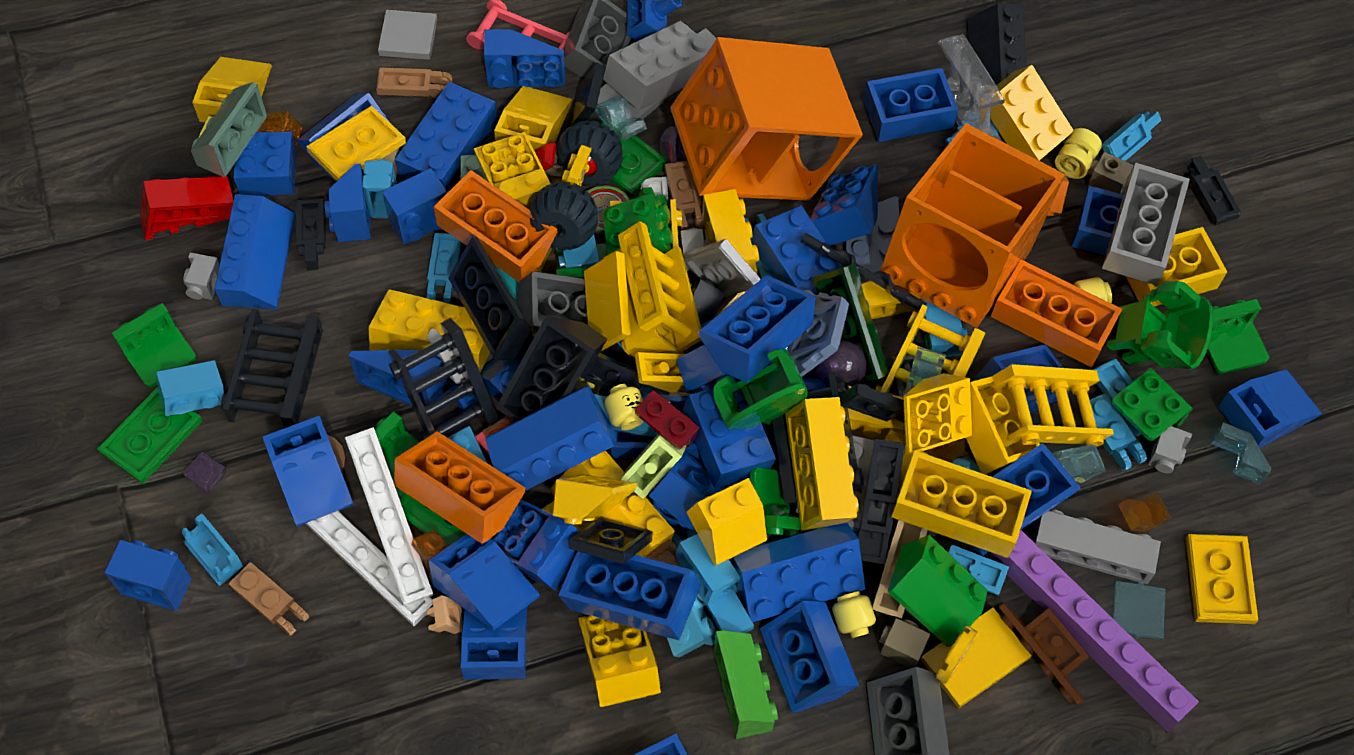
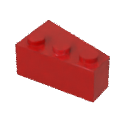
(184, 202)

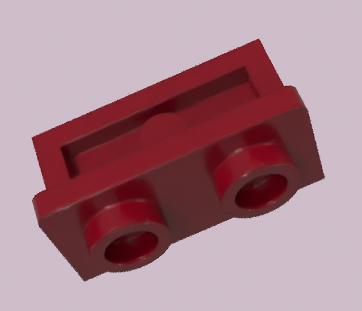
(667, 420)

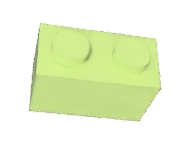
(652, 465)

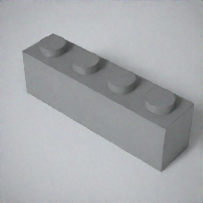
(1097, 546)

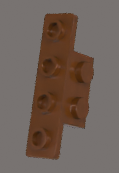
(1054, 646)

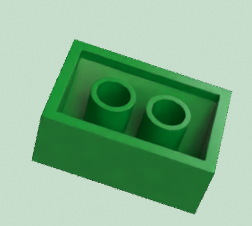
(936, 589)

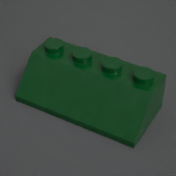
(858, 322)

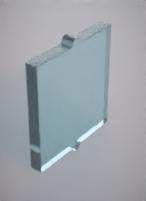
(1140, 609)

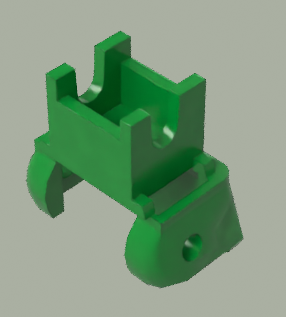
(1168, 338)
(767, 394)

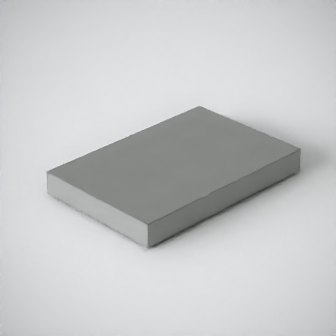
(723, 266)

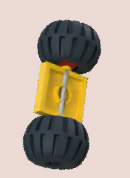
(589, 157)

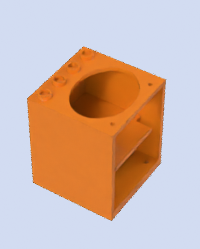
(746, 117)
(970, 224)

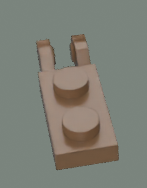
(411, 82)
(684, 190)
(266, 597)

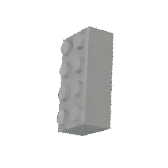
(656, 64)
(1146, 224)

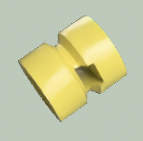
(1078, 153)

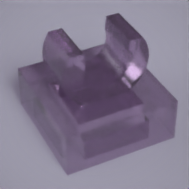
(204, 472)

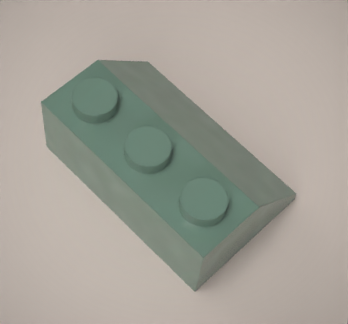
(230, 130)

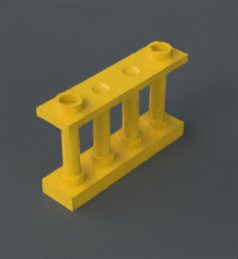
(646, 288)
(967, 344)
(1059, 382)

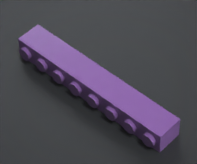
(1098, 633)

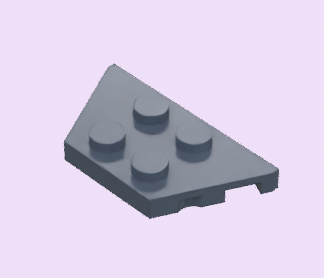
(872, 247)
(823, 336)

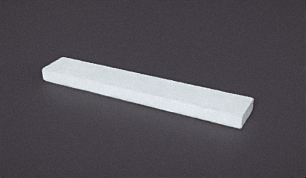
(389, 516)
(367, 562)

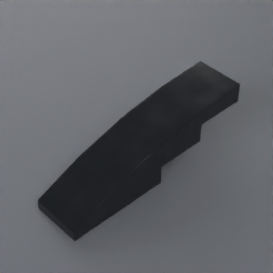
(880, 500)

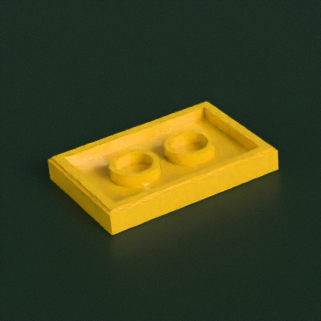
(356, 141)
(608, 298)
(1221, 579)
(989, 658)

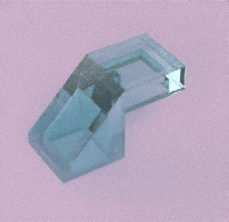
(618, 116)
(925, 365)
(1251, 461)
(1081, 462)

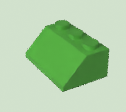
(744, 683)

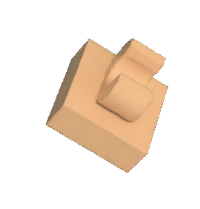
(447, 615)

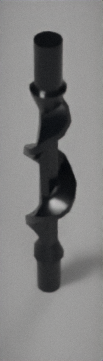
(879, 277)

